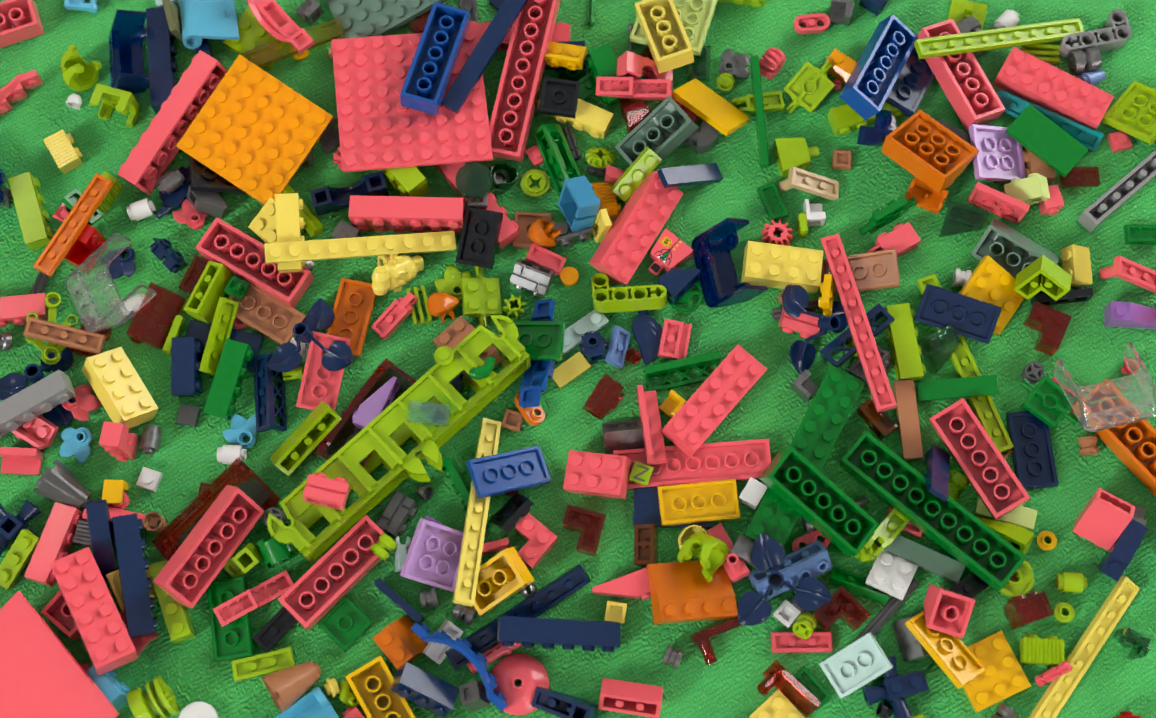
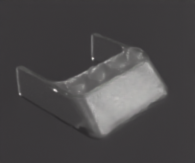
(96, 293)
(1114, 400)

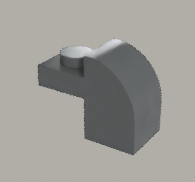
(704, 140)

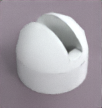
(74, 101)

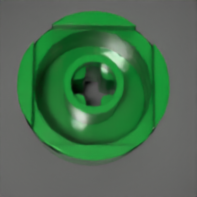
(276, 552)

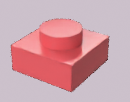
(1119, 141)
(534, 156)

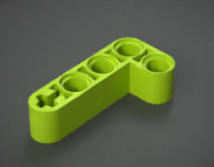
(651, 296)

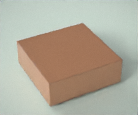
(841, 159)
(512, 420)

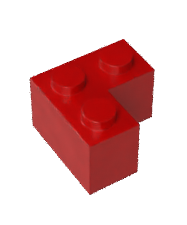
(84, 246)

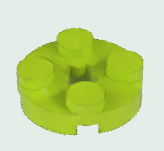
(1023, 585)

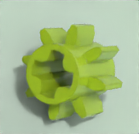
(513, 301)
(867, 555)

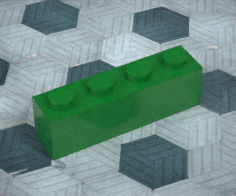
(228, 379)

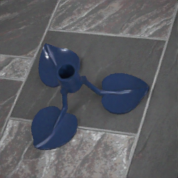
(794, 301)
(320, 317)
(16, 382)
(768, 554)

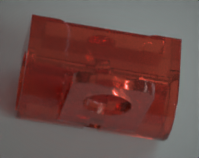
(604, 397)

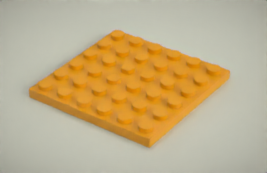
(254, 131)

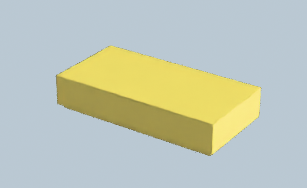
(601, 225)
(570, 370)

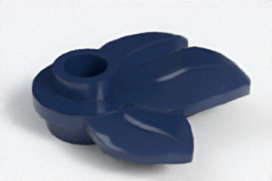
(123, 265)

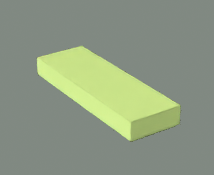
(1021, 516)

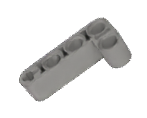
(1093, 38)

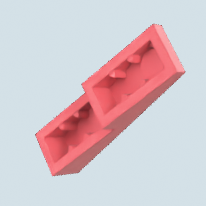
(634, 88)
(253, 598)

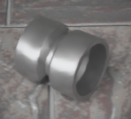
(1085, 60)

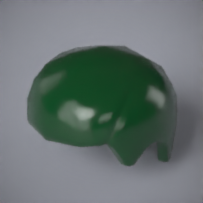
(503, 176)

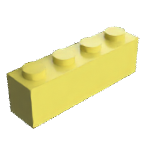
(588, 118)
(289, 226)

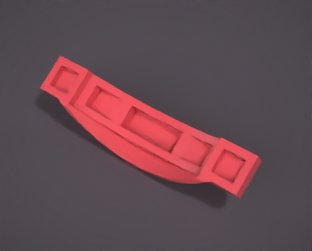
(279, 24)
(16, 89)

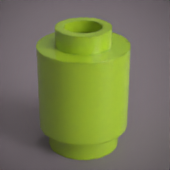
(1071, 582)

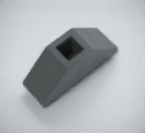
(208, 203)

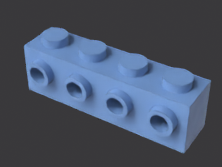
(805, 562)

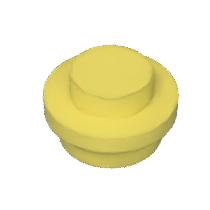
(331, 687)

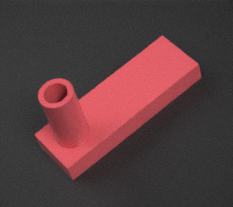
(1130, 272)
(733, 565)

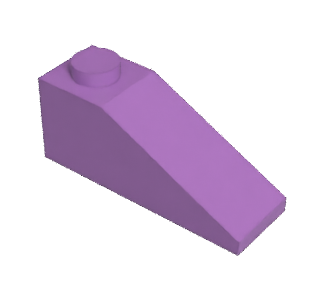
(1129, 315)
(376, 403)

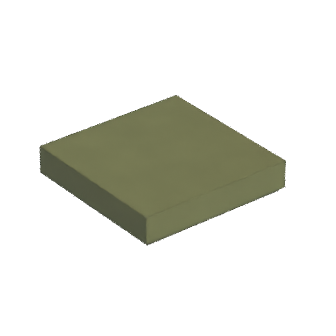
(173, 18)

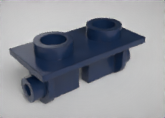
(162, 249)

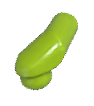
(346, 696)

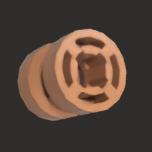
(151, 521)

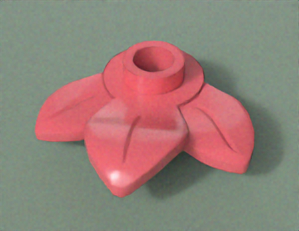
(188, 216)
(83, 402)

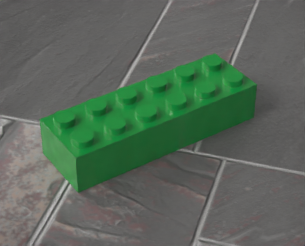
(819, 501)

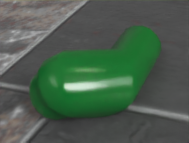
(483, 371)

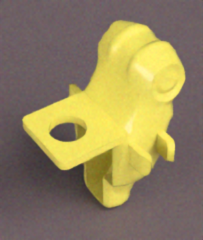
(395, 272)

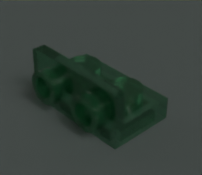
(700, 67)
(1138, 643)

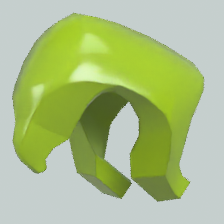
(77, 72)
(707, 548)

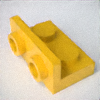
(565, 55)

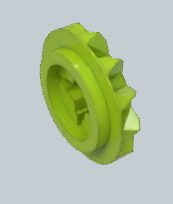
(592, 157)
(535, 175)

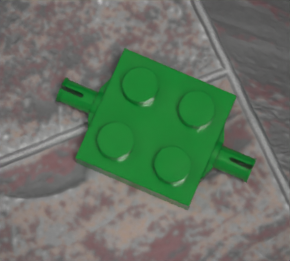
(886, 215)
(1048, 402)

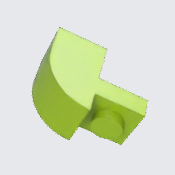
(243, 560)

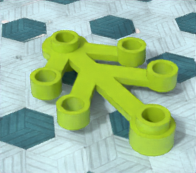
(50, 347)

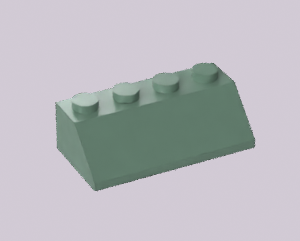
(660, 131)
(1010, 248)

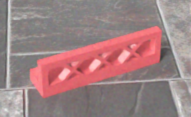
(651, 426)

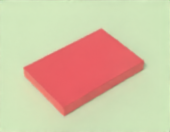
(998, 203)

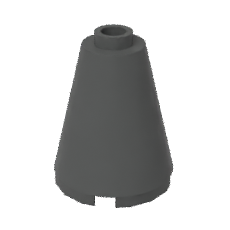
(62, 487)

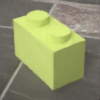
(1029, 190)

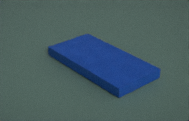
(508, 471)

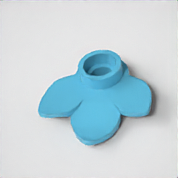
(240, 429)
(74, 445)

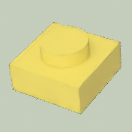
(615, 612)

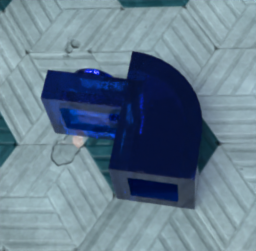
(876, 135)

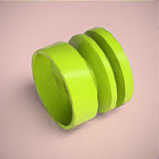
(156, 701)

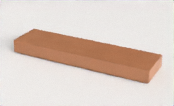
(64, 335)

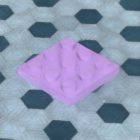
(999, 154)
(433, 555)

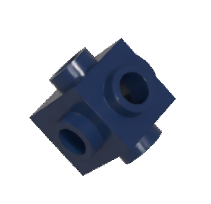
(593, 346)

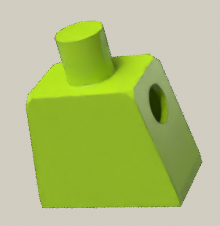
(793, 153)

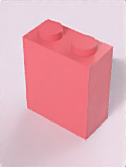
(1103, 519)

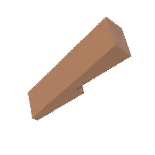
(908, 419)

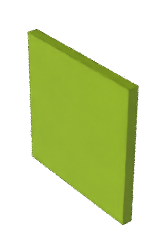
(963, 8)

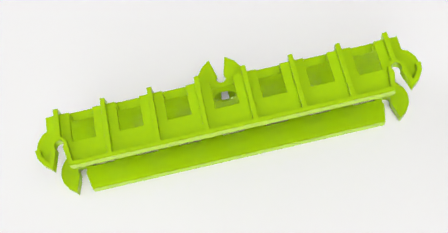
(392, 430)

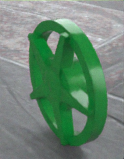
(687, 298)

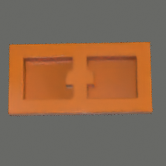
(926, 196)

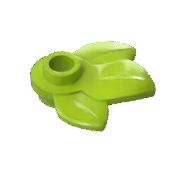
(451, 281)

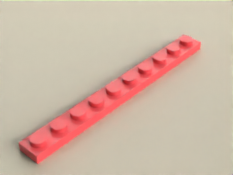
(858, 323)

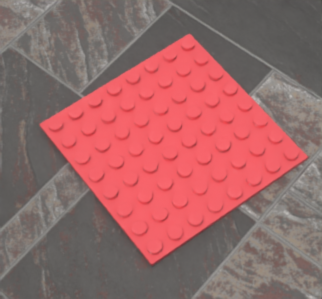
(384, 134)
(40, 673)

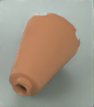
(291, 683)

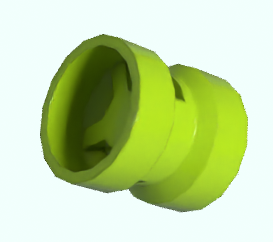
(384, 546)

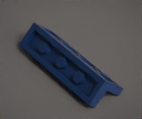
(844, 338)
(264, 396)

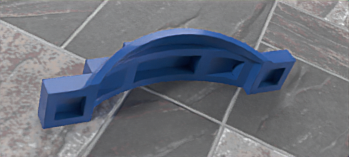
(536, 376)
(477, 660)

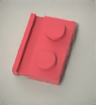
(674, 339)

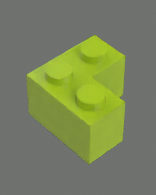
(1043, 276)

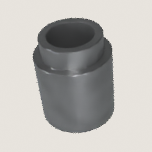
(170, 181)
(151, 439)

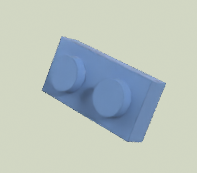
(617, 347)

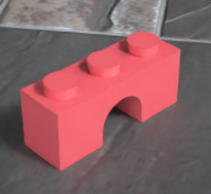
(635, 66)
(118, 441)

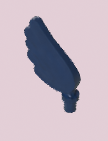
(176, 198)
(647, 335)

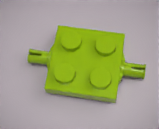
(809, 87)
(481, 297)

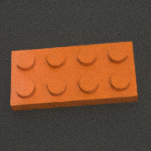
(353, 313)

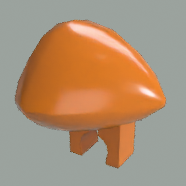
(543, 233)
(440, 304)

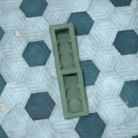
(927, 559)

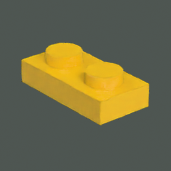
(827, 290)

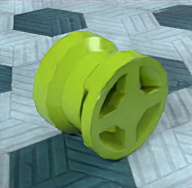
(804, 626)

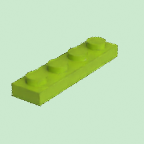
(219, 331)

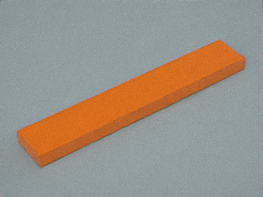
(73, 225)

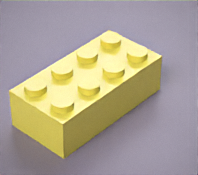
(664, 34)
(782, 265)
(119, 388)

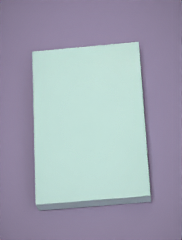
(856, 665)

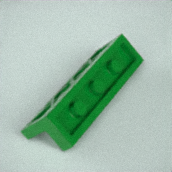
(679, 365)

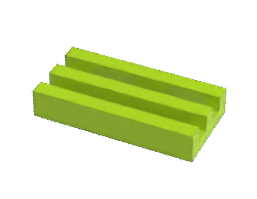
(1043, 50)
(415, 290)
(173, 333)

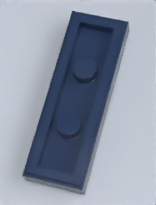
(399, 601)

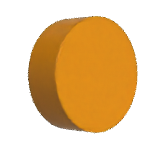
(569, 276)

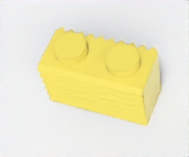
(63, 151)
(1077, 264)

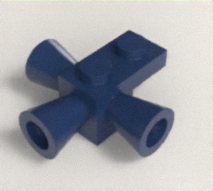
(12, 525)
(896, 690)

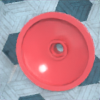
(527, 670)

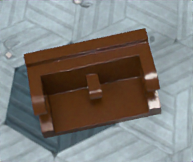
(878, 422)
(645, 544)

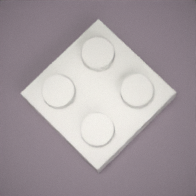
(891, 574)

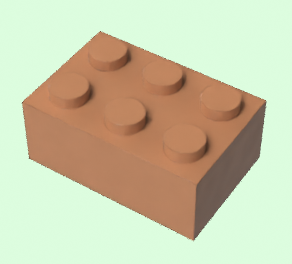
(456, 333)

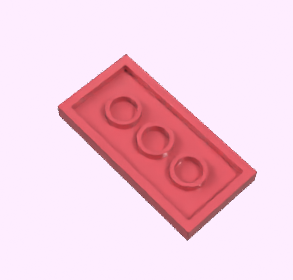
(317, 381)

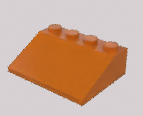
(929, 151)
(684, 595)

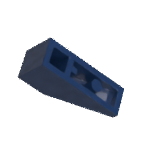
(1123, 550)
(563, 704)

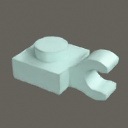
(401, 553)

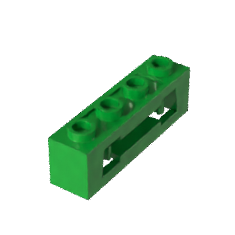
(558, 156)

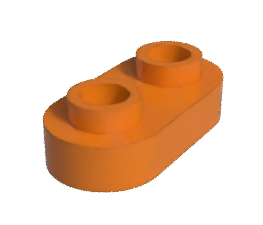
(528, 413)

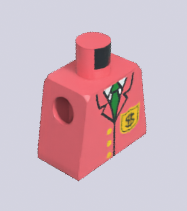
(669, 253)

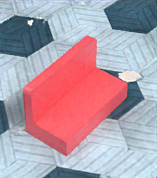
(21, 460)

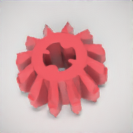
(771, 62)
(780, 229)

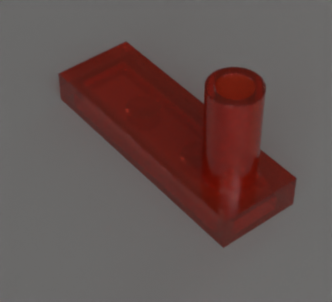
(703, 641)
(783, 680)

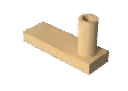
(810, 183)

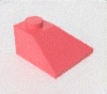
(947, 611)

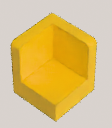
(672, 404)
(114, 490)

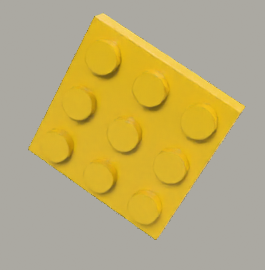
(995, 286)
(1002, 673)

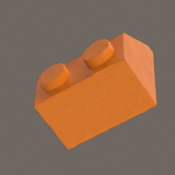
(400, 642)

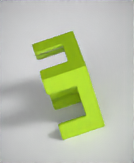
(118, 99)

